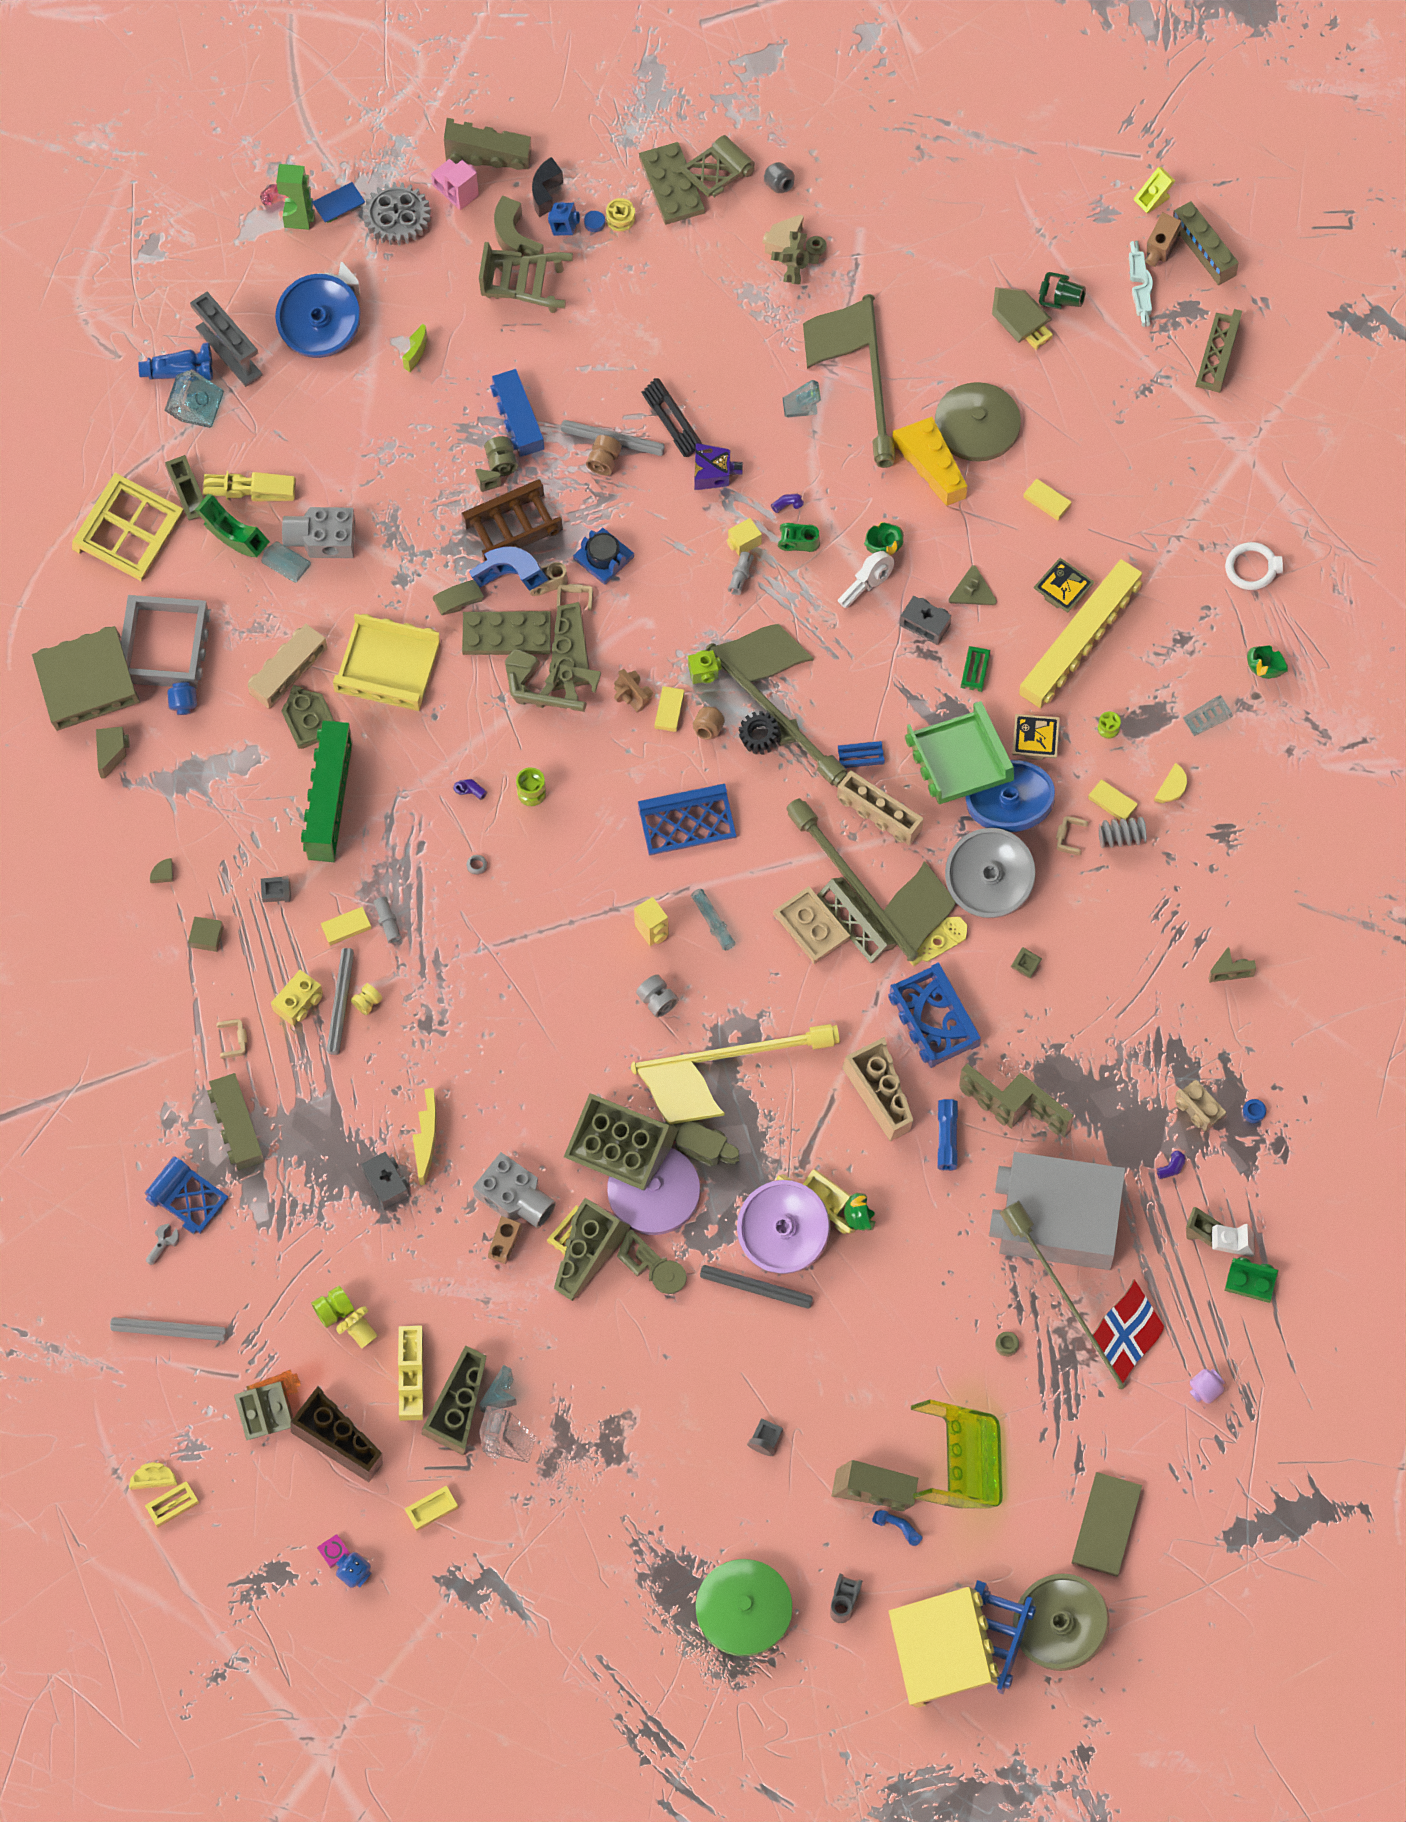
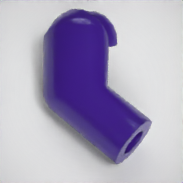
(787, 499)
(469, 787)

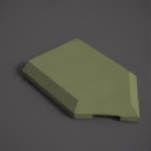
(1018, 312)
(304, 715)

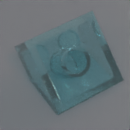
(194, 399)

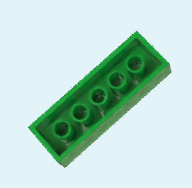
(327, 791)

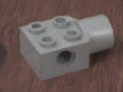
(322, 532)
(513, 1192)

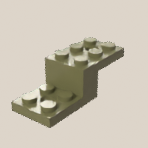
(1015, 1101)

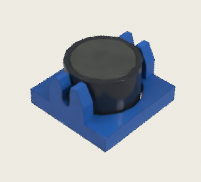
(604, 554)

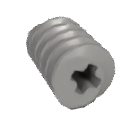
(1122, 832)

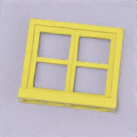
(100, 511)

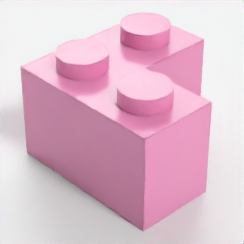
(456, 182)

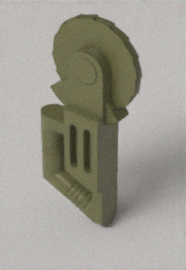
(666, 1275)

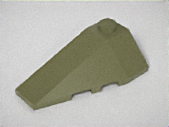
(591, 1242)

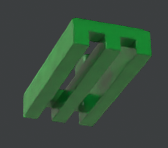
(972, 685)

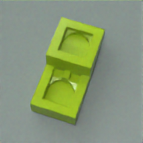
(417, 345)

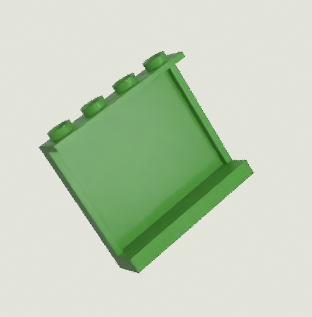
(960, 755)

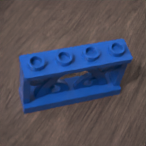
(943, 987)

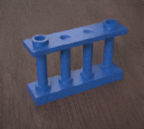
(1027, 1613)

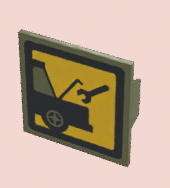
(1063, 585)

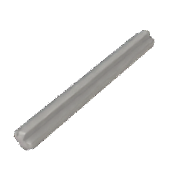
(625, 440)
(340, 1001)
(168, 1328)

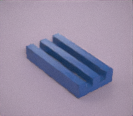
(862, 753)

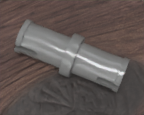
(740, 573)
(387, 920)

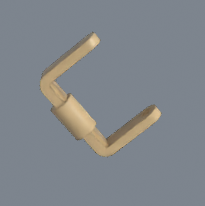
(575, 588)
(1061, 833)
(242, 1038)

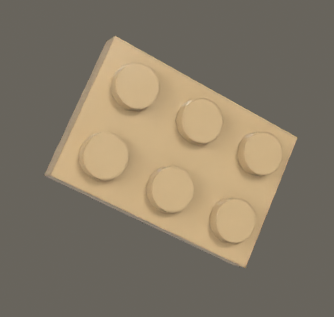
(811, 925)

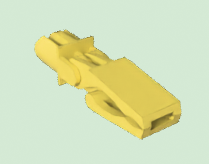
(260, 486)

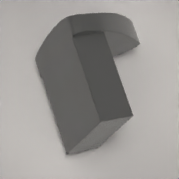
(276, 889)
(765, 1438)

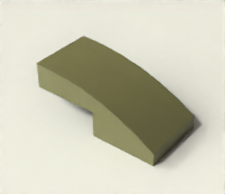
(457, 596)

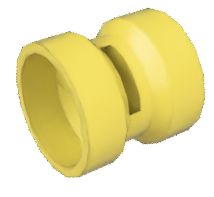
(366, 999)

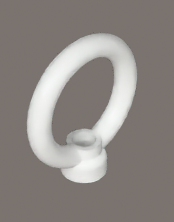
(1275, 566)

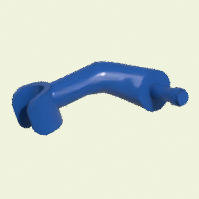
(882, 1516)

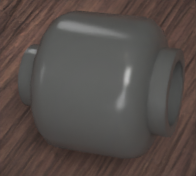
(779, 177)

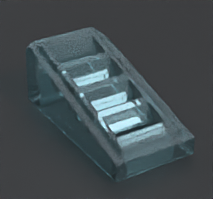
(1219, 718)

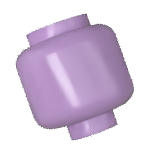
(1206, 1386)

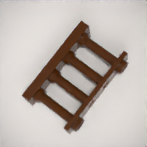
(512, 501)

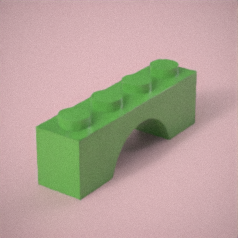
(298, 207)

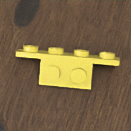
(831, 1195)

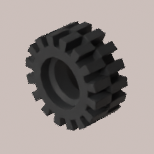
(757, 721)

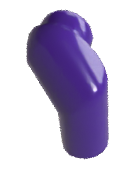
(1175, 1166)

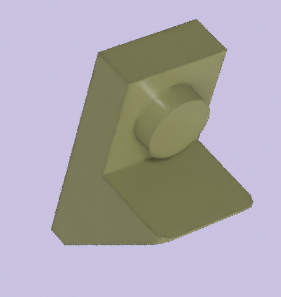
(1226, 970)
(1200, 1226)

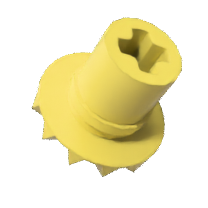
(358, 1327)

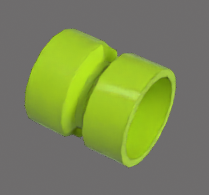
(531, 786)
(332, 1306)

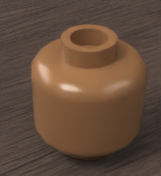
(708, 723)

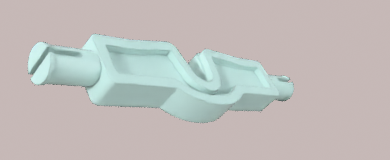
(1140, 293)

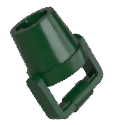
(1066, 292)

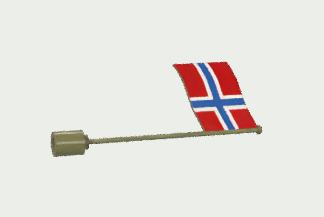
(1124, 1331)

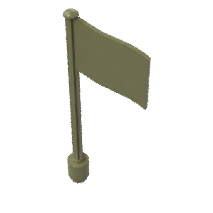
(841, 334)
(761, 657)
(913, 909)

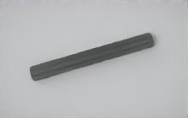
(756, 1286)

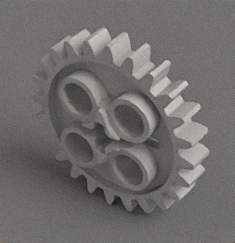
(396, 213)

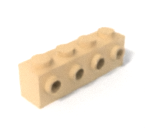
(880, 808)

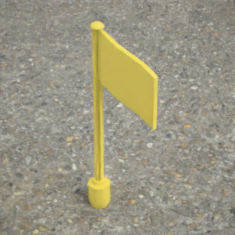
(681, 1089)

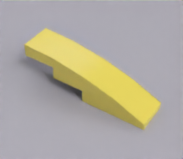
(425, 1141)
(410, 1373)

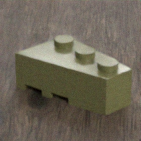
(874, 1485)

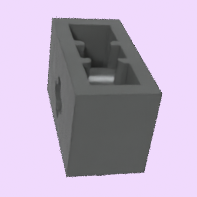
(925, 619)
(386, 1192)

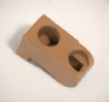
(504, 1240)

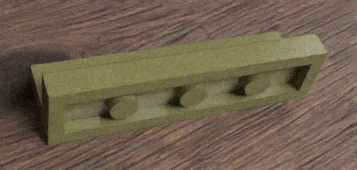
(1226, 350)
(864, 917)

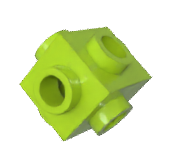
(703, 667)

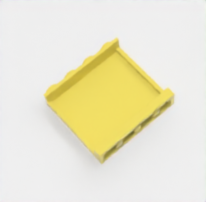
(387, 662)
(943, 1646)

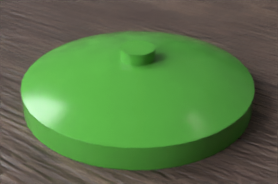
(743, 1607)

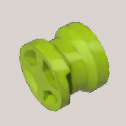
(1105, 721)

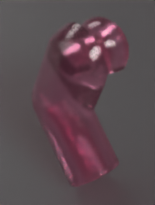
(269, 193)

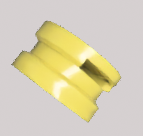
(620, 214)

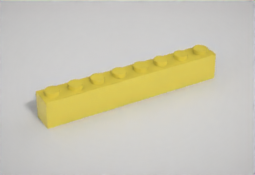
(1080, 634)

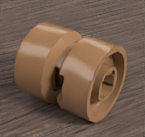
(602, 455)

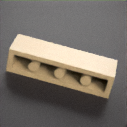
(287, 665)

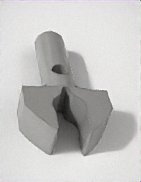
(162, 1242)

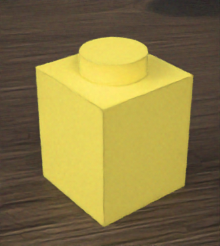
(744, 537)

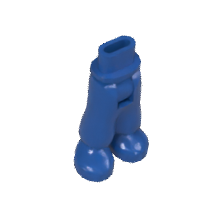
(171, 364)

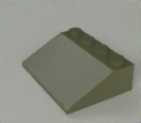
(620, 1142)

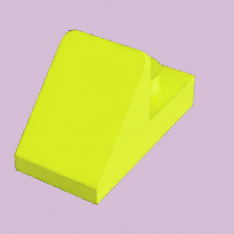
(1154, 190)

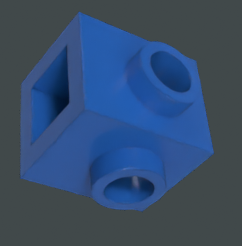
(563, 218)

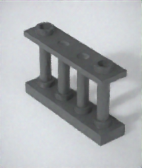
(226, 338)

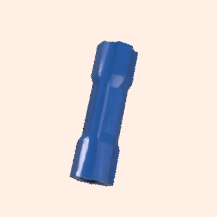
(947, 1134)

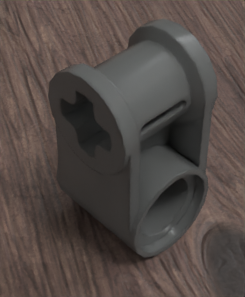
(845, 1594)

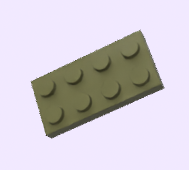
(672, 190)
(504, 631)

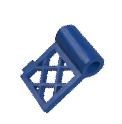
(168, 1188)

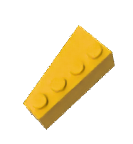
(929, 454)

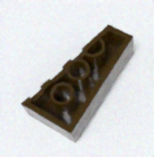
(333, 1434)

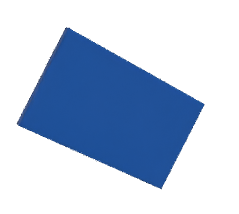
(338, 202)

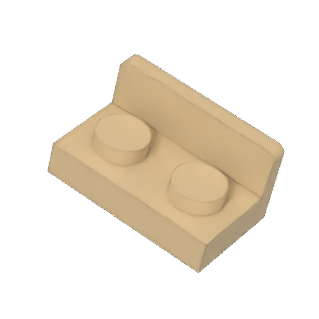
(1199, 1105)

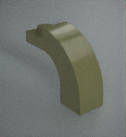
(505, 219)

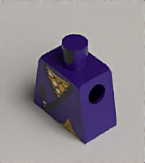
(714, 467)

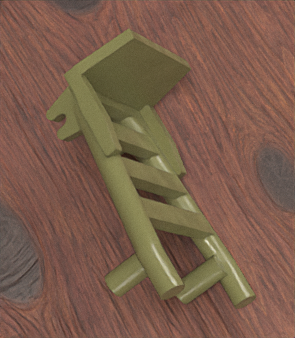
(504, 261)

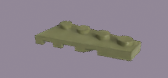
(569, 642)

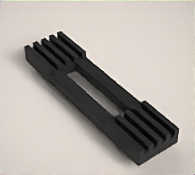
(655, 395)

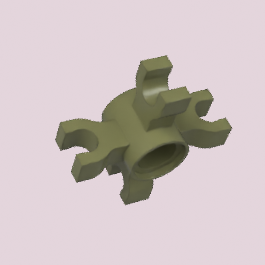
(795, 257)

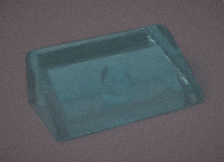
(285, 561)

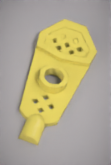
(948, 937)

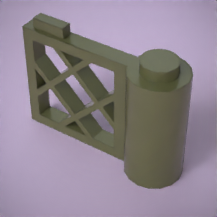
(730, 159)

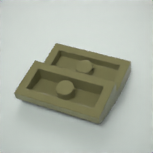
(264, 1410)

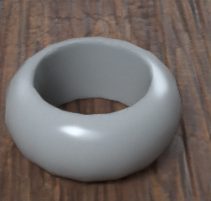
(476, 871)

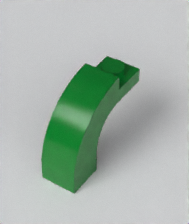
(240, 537)

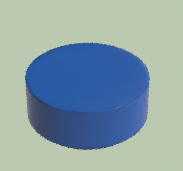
(594, 221)
(1254, 1111)

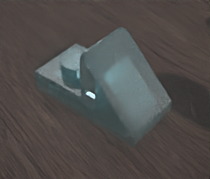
(802, 400)
(495, 1395)

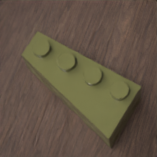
(486, 146)
(455, 1406)

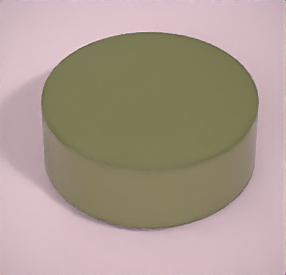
(1007, 1344)

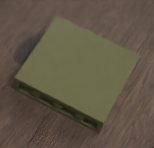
(85, 678)

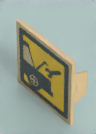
(1035, 736)

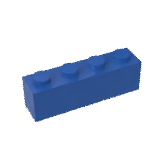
(517, 413)

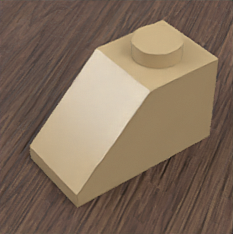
(778, 237)

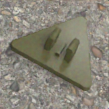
(972, 590)

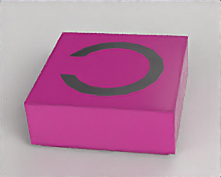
(332, 1550)

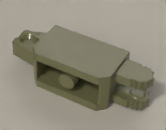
(704, 1144)

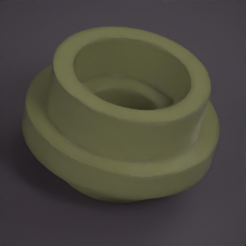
(816, 250)

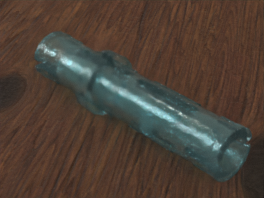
(717, 927)

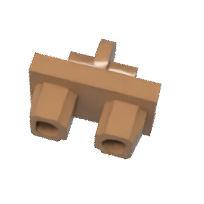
(630, 692)

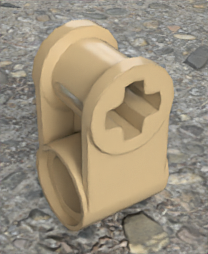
(553, 582)

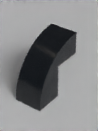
(545, 179)

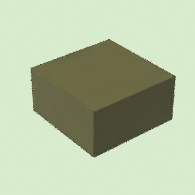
(205, 934)

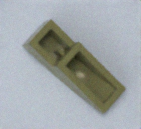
(185, 485)

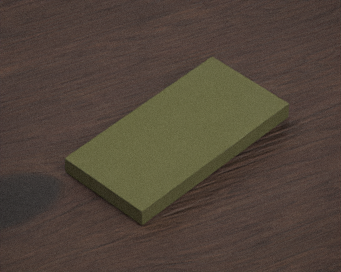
(1106, 1524)

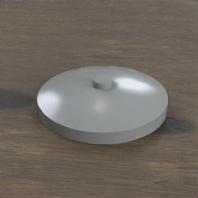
(990, 873)

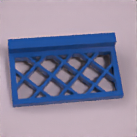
(681, 801)

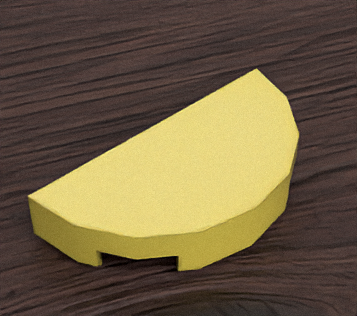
(1173, 786)
(152, 1476)

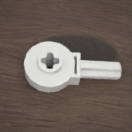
(873, 573)

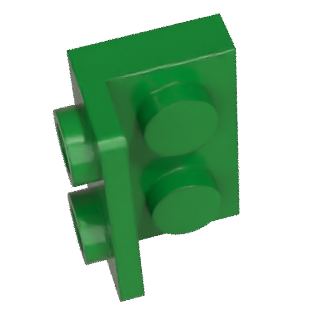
(1251, 1279)

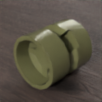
(501, 455)

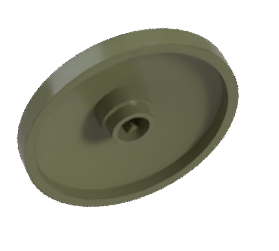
(978, 421)
(1067, 1623)

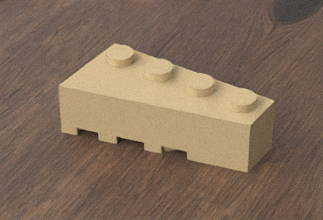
(879, 1087)

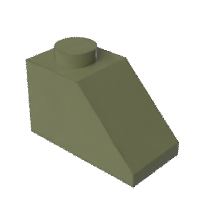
(110, 749)

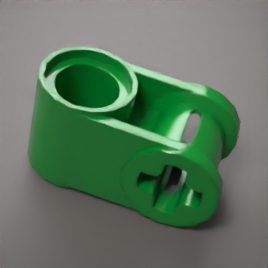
(797, 537)

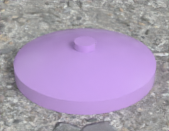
(665, 1202)
(783, 1226)

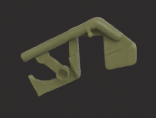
(521, 667)

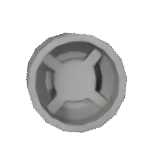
(655, 993)

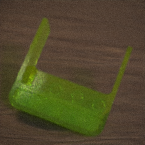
(972, 1457)

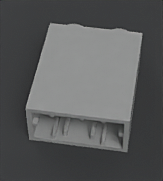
(1070, 1205)

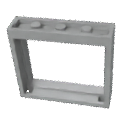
(166, 678)

